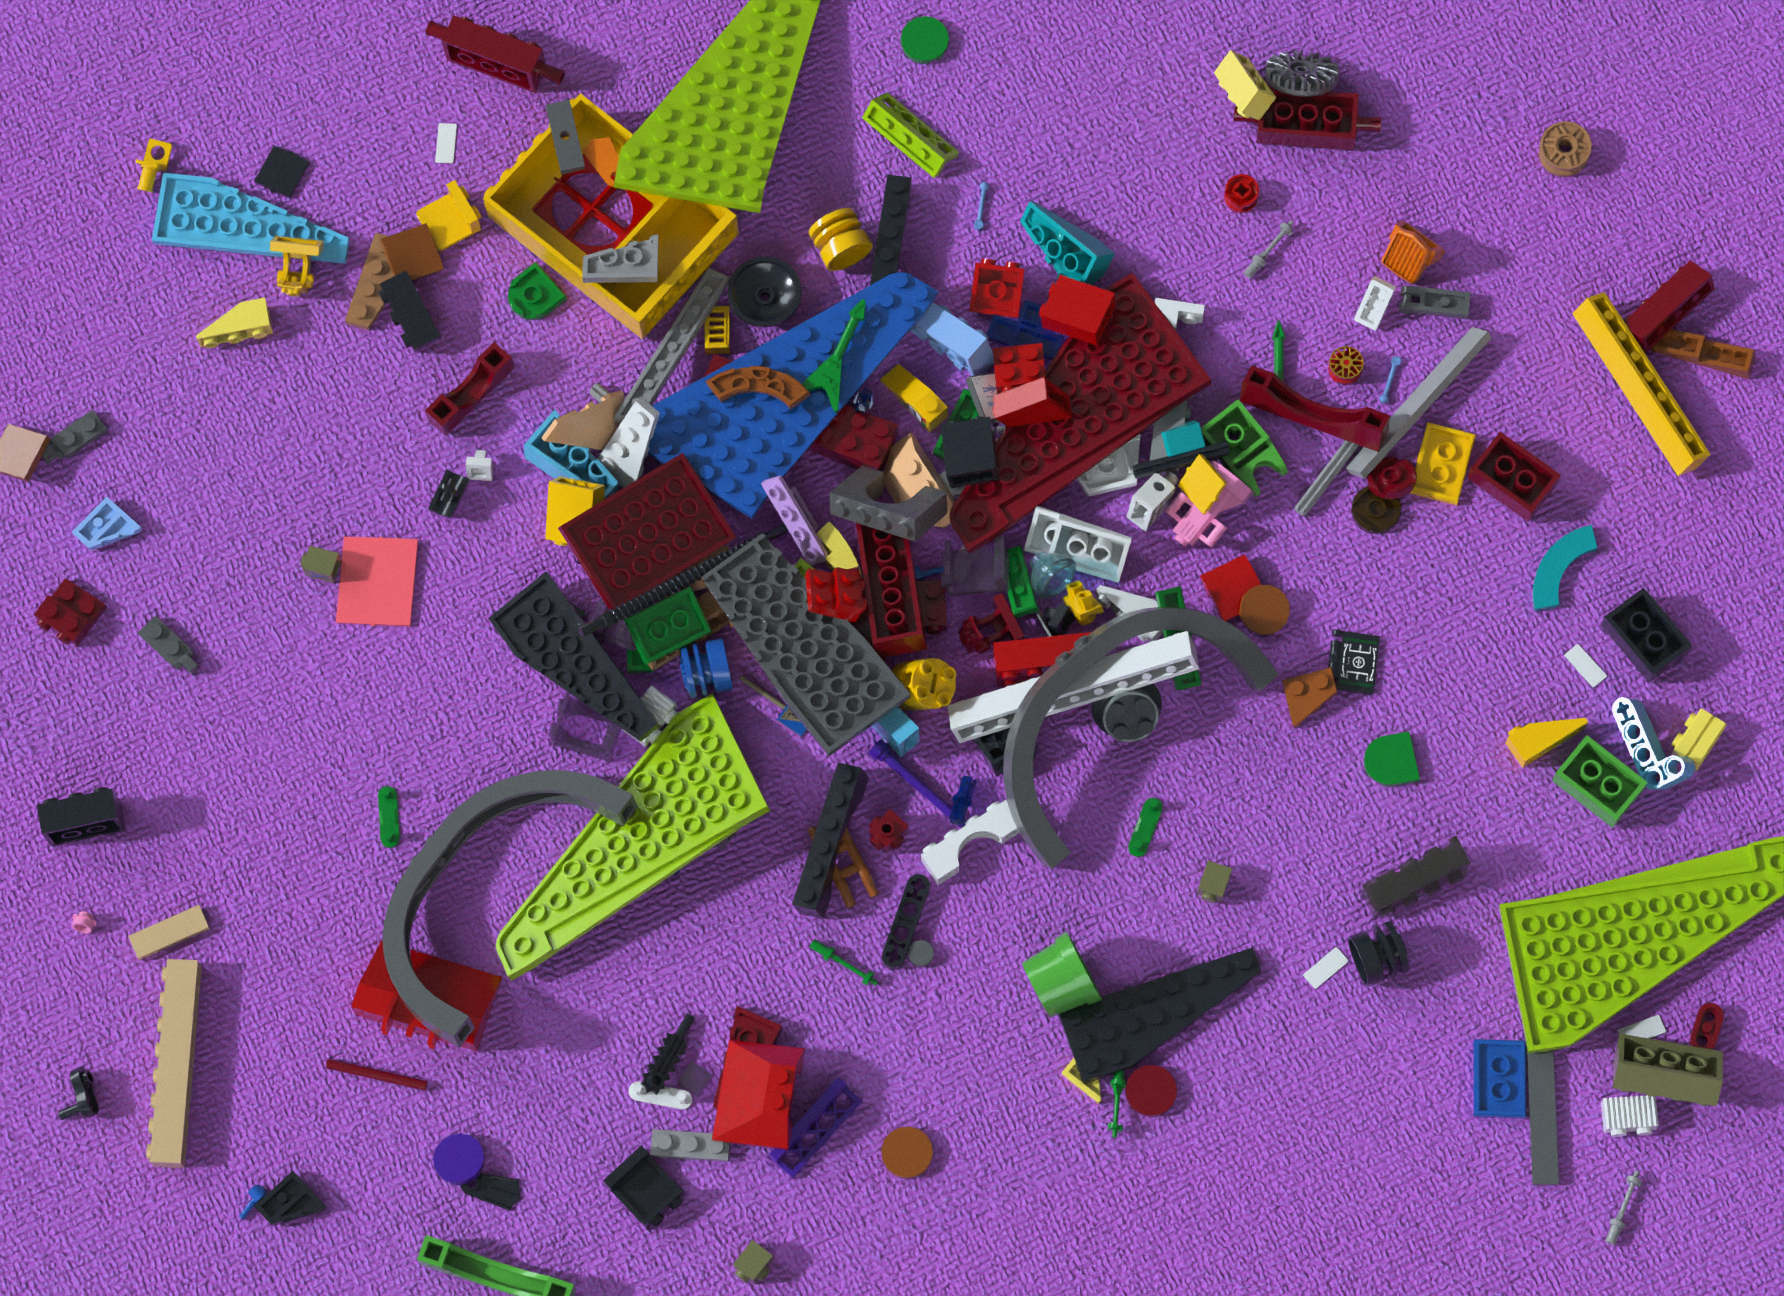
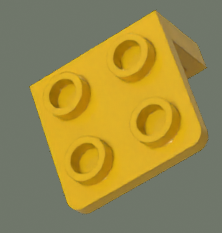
(450, 217)

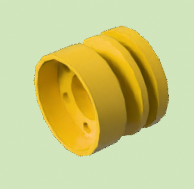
(840, 239)

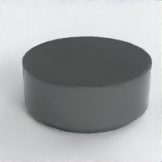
(921, 953)

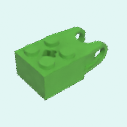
(1249, 451)

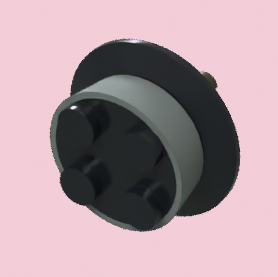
(1129, 714)

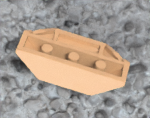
(909, 471)

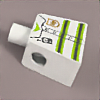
(1152, 500)

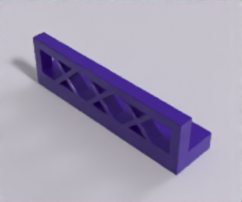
(809, 1119)

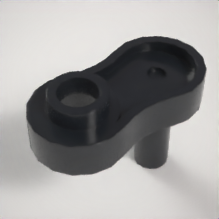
(86, 1100)

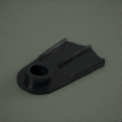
(495, 1190)

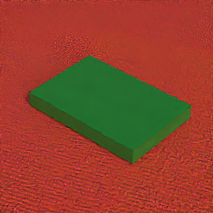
(667, 625)

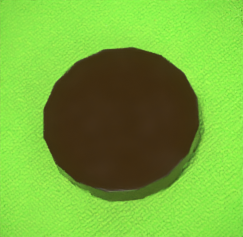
(1375, 513)

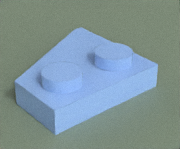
(105, 525)

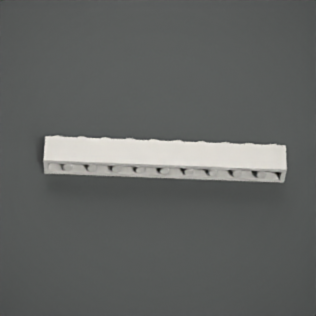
(1106, 678)

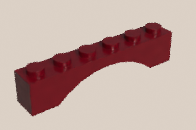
(1271, 394)

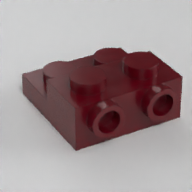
(933, 606)
(69, 613)

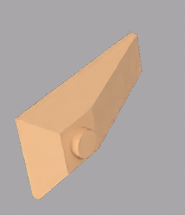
(590, 427)

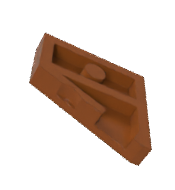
(1308, 693)

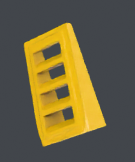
(718, 347)

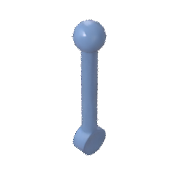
(978, 224)
(1395, 362)

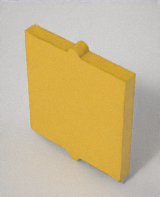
(1202, 484)

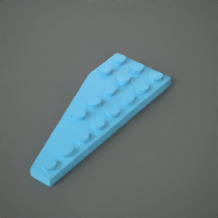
(221, 218)

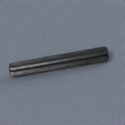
(1180, 460)

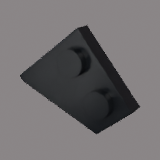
(289, 1201)

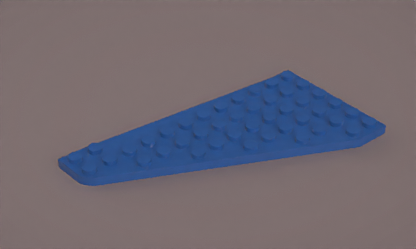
(757, 435)

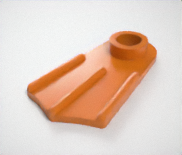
(603, 158)

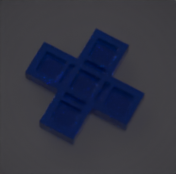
(1025, 331)

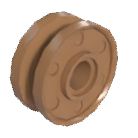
(1560, 162)

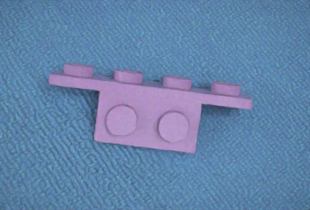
(796, 518)

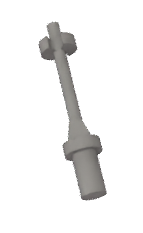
(1258, 261)
(1617, 1224)

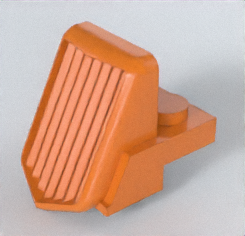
(1410, 252)

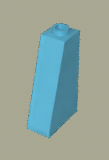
(898, 731)

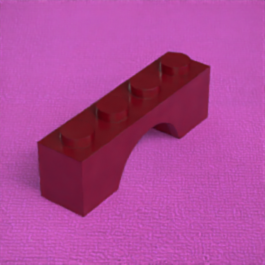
(486, 374)

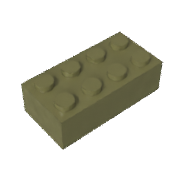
(1668, 1070)

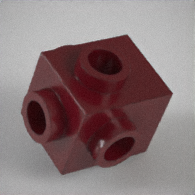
(888, 831)

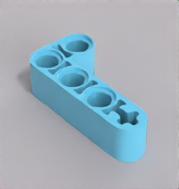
(1631, 714)

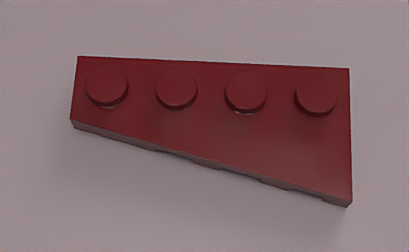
(750, 1028)

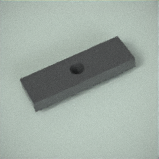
(561, 126)

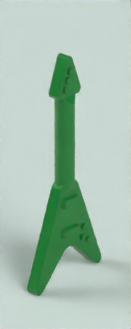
(829, 372)

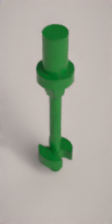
(828, 954)
(1118, 1085)

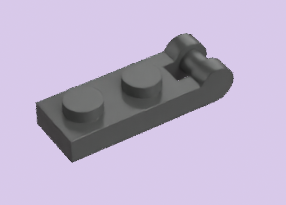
(1435, 302)

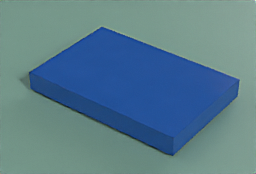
(1499, 1078)

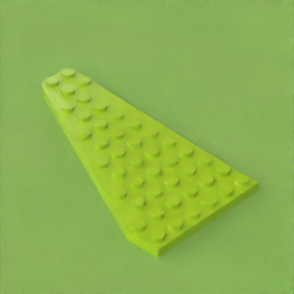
(726, 114)
(689, 797)
(1611, 942)

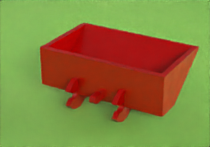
(453, 983)

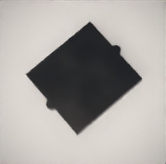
(282, 172)

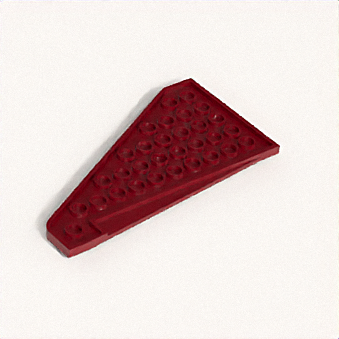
(1114, 395)

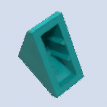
(1183, 438)

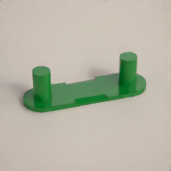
(388, 817)
(1145, 827)

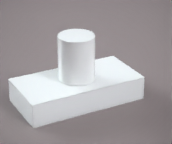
(1375, 303)

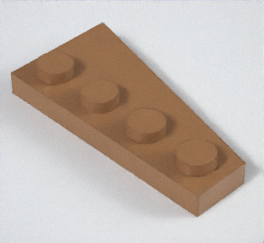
(366, 302)

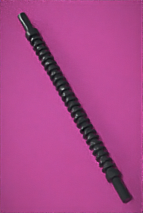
(678, 582)

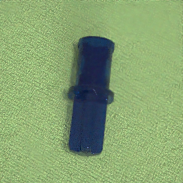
(863, 400)
(962, 800)

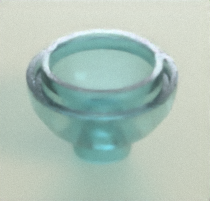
(1051, 573)

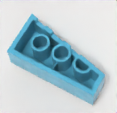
(567, 460)

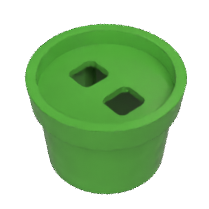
(1061, 977)

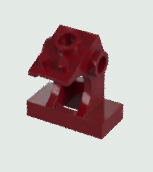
(1002, 621)

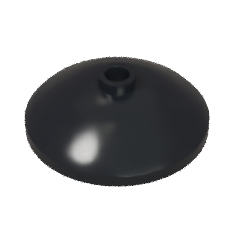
(760, 278)

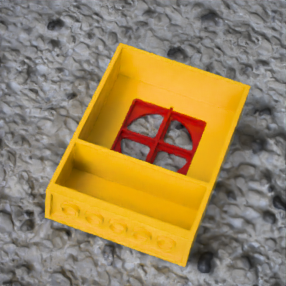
(688, 231)

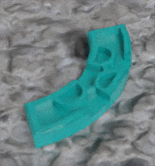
(1555, 563)

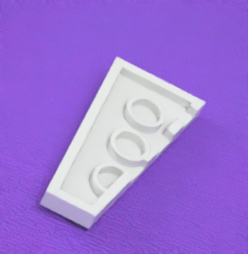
(630, 443)

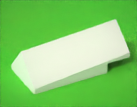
(1090, 546)

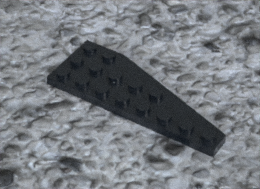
(544, 634)

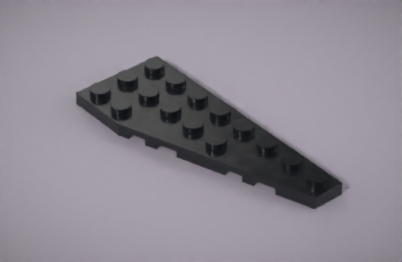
(1141, 1018)

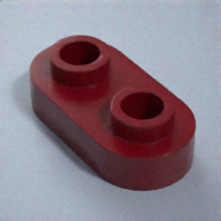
(1707, 1029)

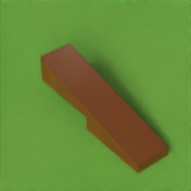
(1707, 353)

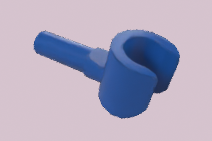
(926, 573)
(257, 1194)

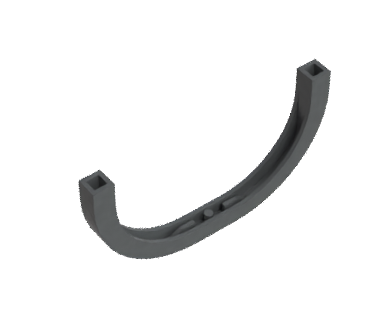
(1071, 665)
(442, 846)

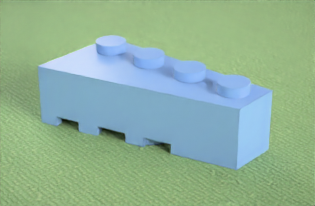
(956, 338)

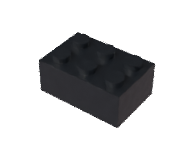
(1646, 635)
(80, 816)

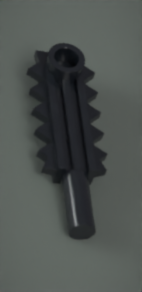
(668, 1055)

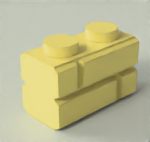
(1699, 737)

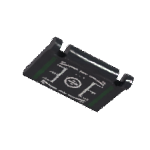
(1354, 661)

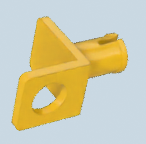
(152, 166)

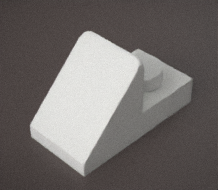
(1177, 310)

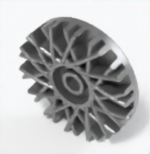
(1301, 75)

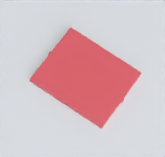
(377, 581)

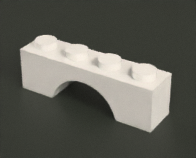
(942, 858)

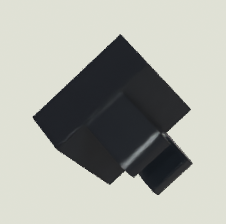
(1059, 619)

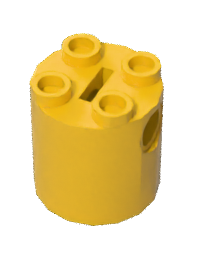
(928, 682)

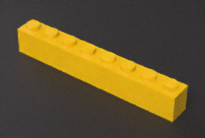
(1641, 384)

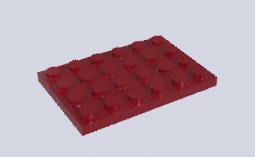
(647, 532)

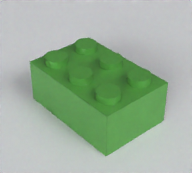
(1599, 781)

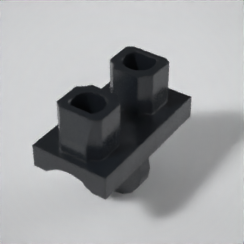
(448, 494)

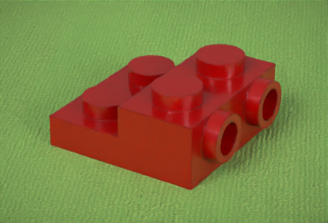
(997, 288)
(1017, 365)
(835, 593)

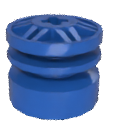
(706, 668)

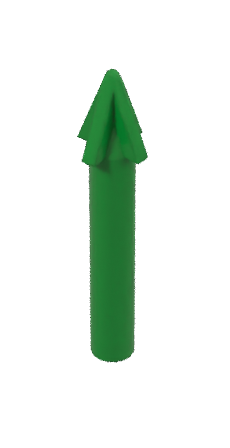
(1279, 338)

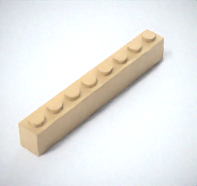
(175, 1063)

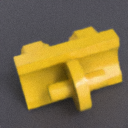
(1082, 603)

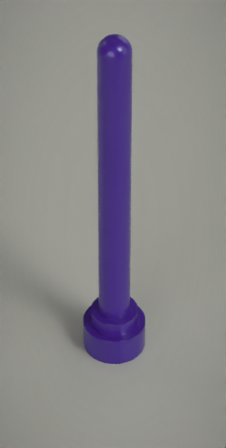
(881, 752)

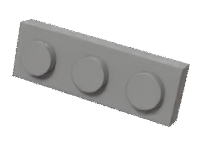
(688, 1146)

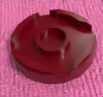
(1392, 478)
(1151, 1091)

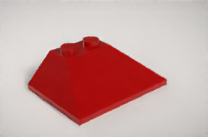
(757, 1094)

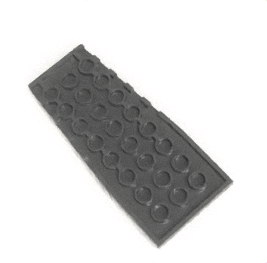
(811, 659)

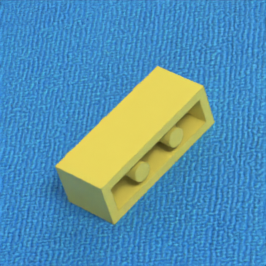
(1244, 85)

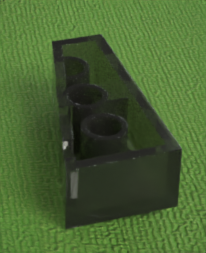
(1416, 879)

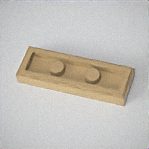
(169, 932)

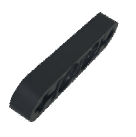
(907, 922)

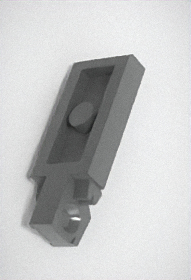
(74, 437)
(168, 645)

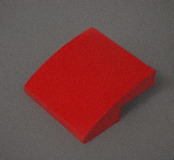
(1228, 584)

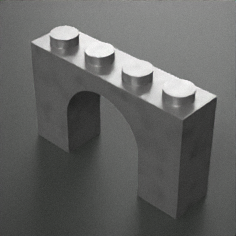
(908, 519)

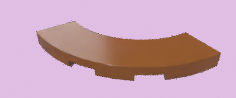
(758, 380)

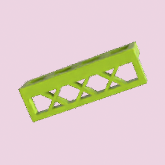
(908, 135)

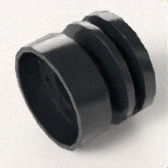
(1382, 952)

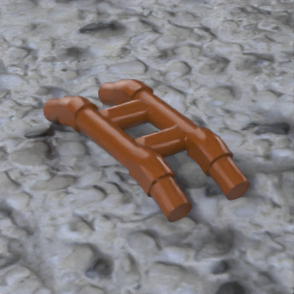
(857, 867)

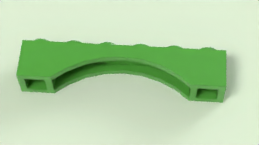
(487, 1272)

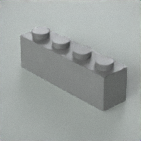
(1170, 420)

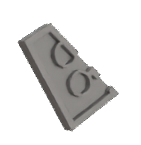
(627, 264)

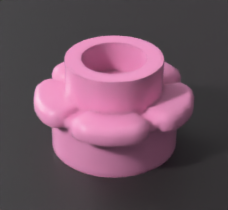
(83, 922)

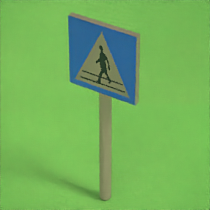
(787, 716)

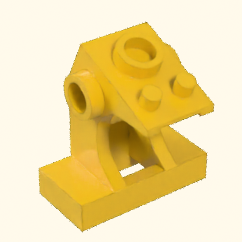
(294, 282)

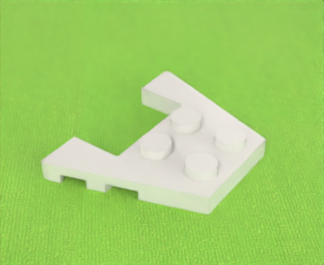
(1113, 472)

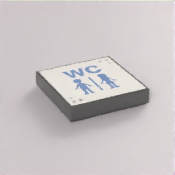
(982, 391)

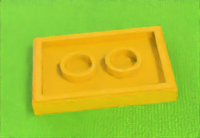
(1442, 463)

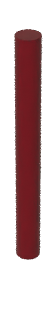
(376, 1074)

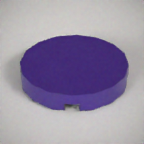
(459, 1159)

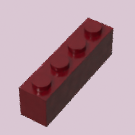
(1669, 304)

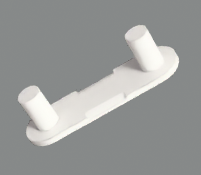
(666, 1097)

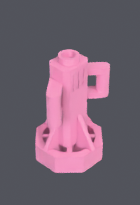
(1194, 523)

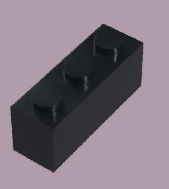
(408, 311)

